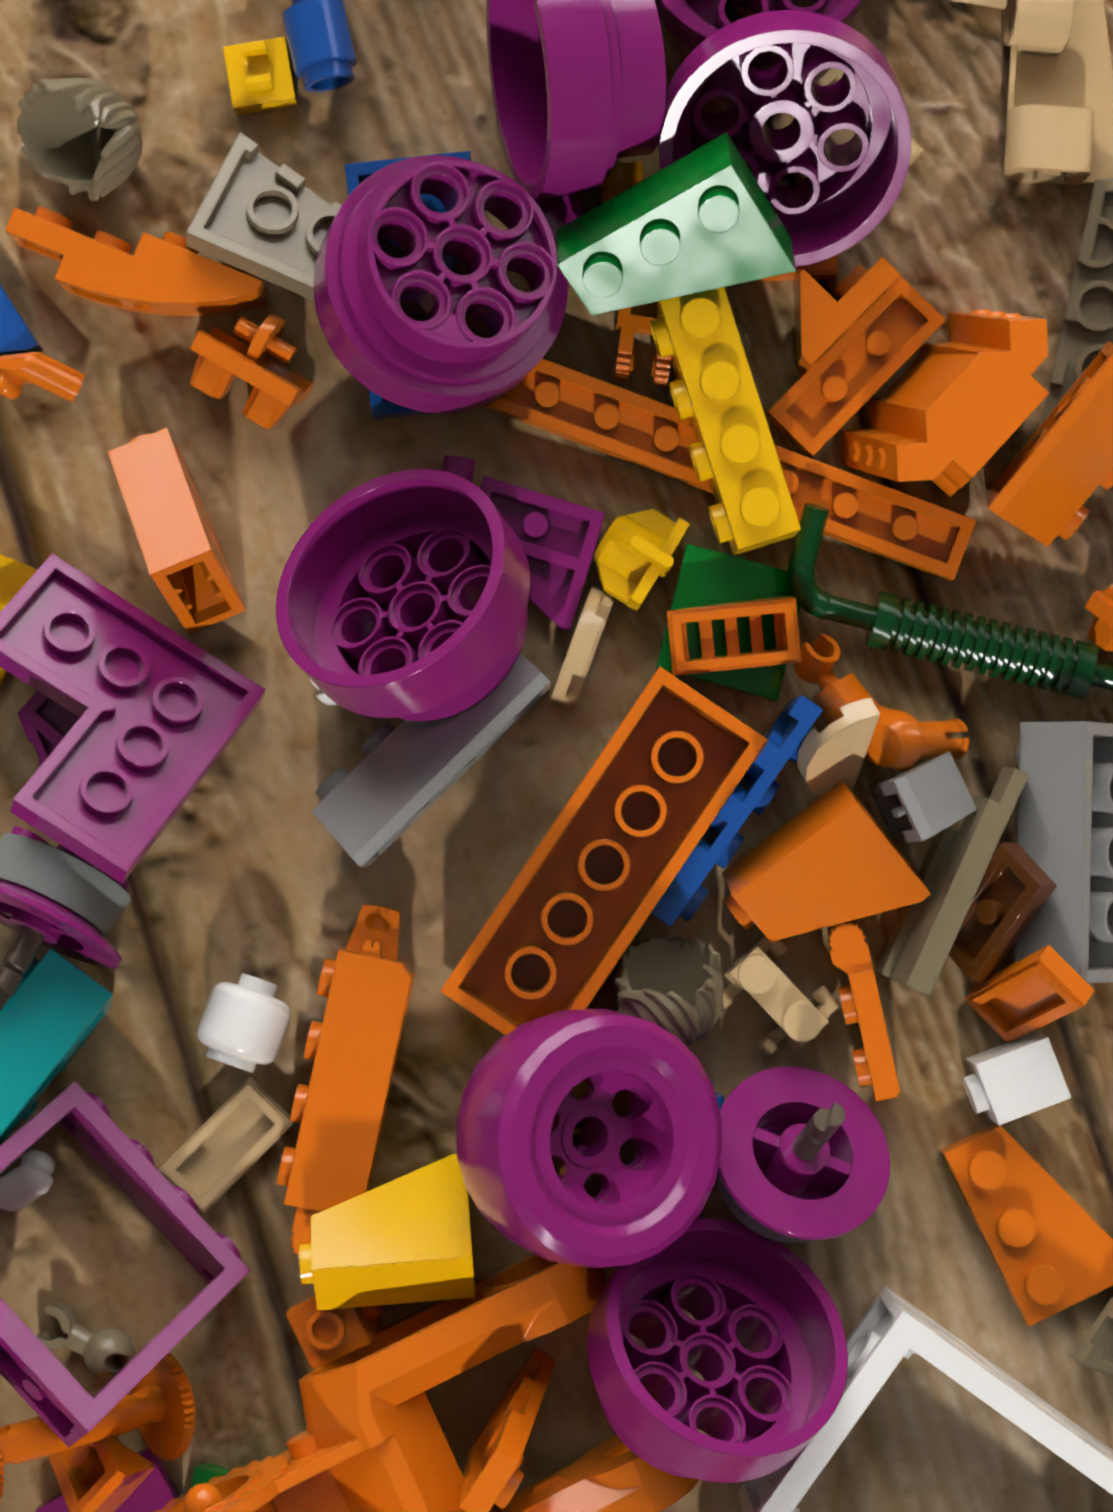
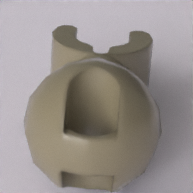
(98, 1349)

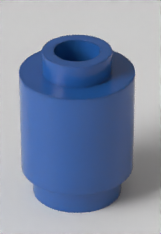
(320, 43)

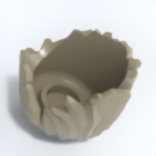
(80, 134)
(671, 985)

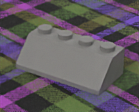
(417, 765)
(1068, 832)

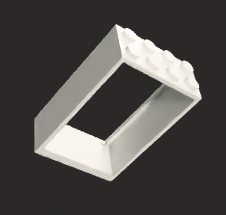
(875, 1348)

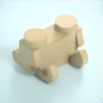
(778, 997)

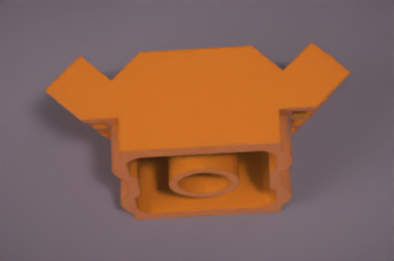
(954, 402)

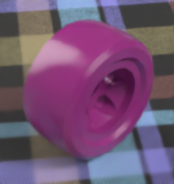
(523, 1117)

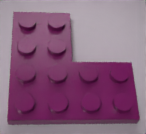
(147, 710)

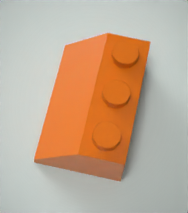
(1062, 460)

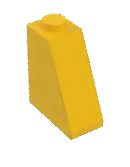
(394, 1243)

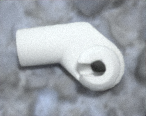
(27, 1181)

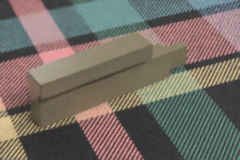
(952, 875)

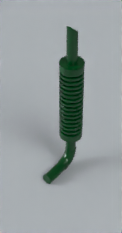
(962, 640)

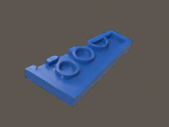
(750, 795)

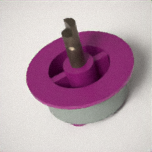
(54, 902)
(800, 1156)

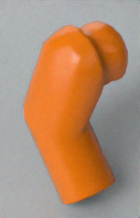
(38, 370)

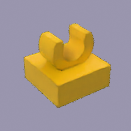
(260, 76)

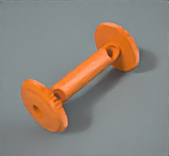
(158, 1405)

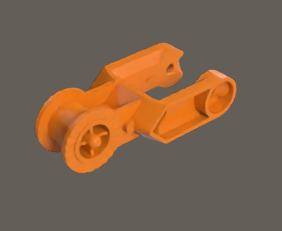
(378, 1441)

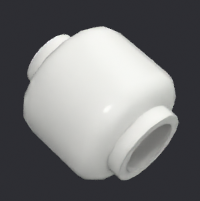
(244, 1023)

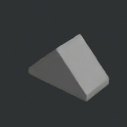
(923, 800)

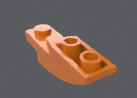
(157, 279)

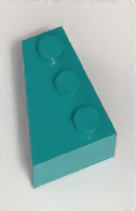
(44, 1031)

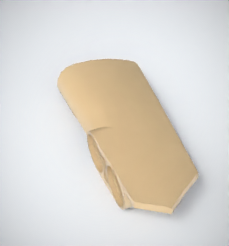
(1058, 92)

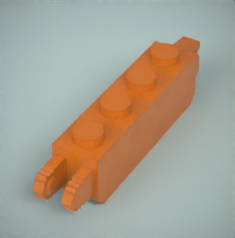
(351, 1070)

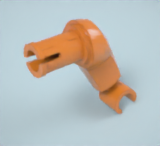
(898, 736)

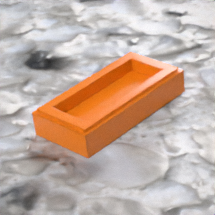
(1029, 994)

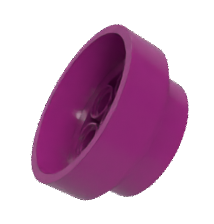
(575, 88)
(439, 360)
(406, 597)
(735, 1291)

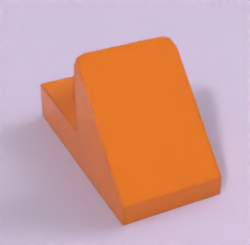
(823, 320)
(99, 1475)

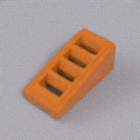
(785, 631)

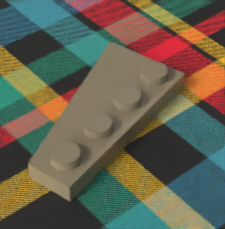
(269, 223)
(1090, 303)

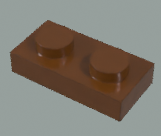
(1001, 911)

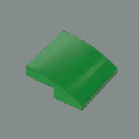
(721, 578)

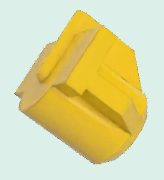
(636, 554)

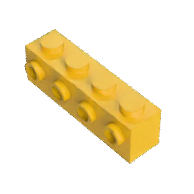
(727, 420)

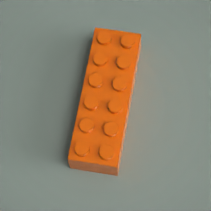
(606, 858)

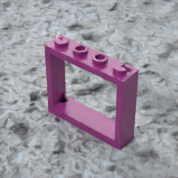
(23, 1357)

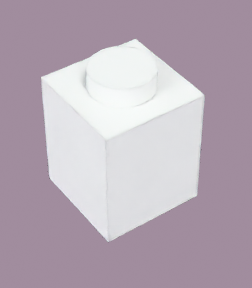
(1015, 1079)

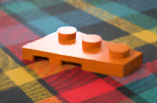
(1031, 1225)
(498, 1451)

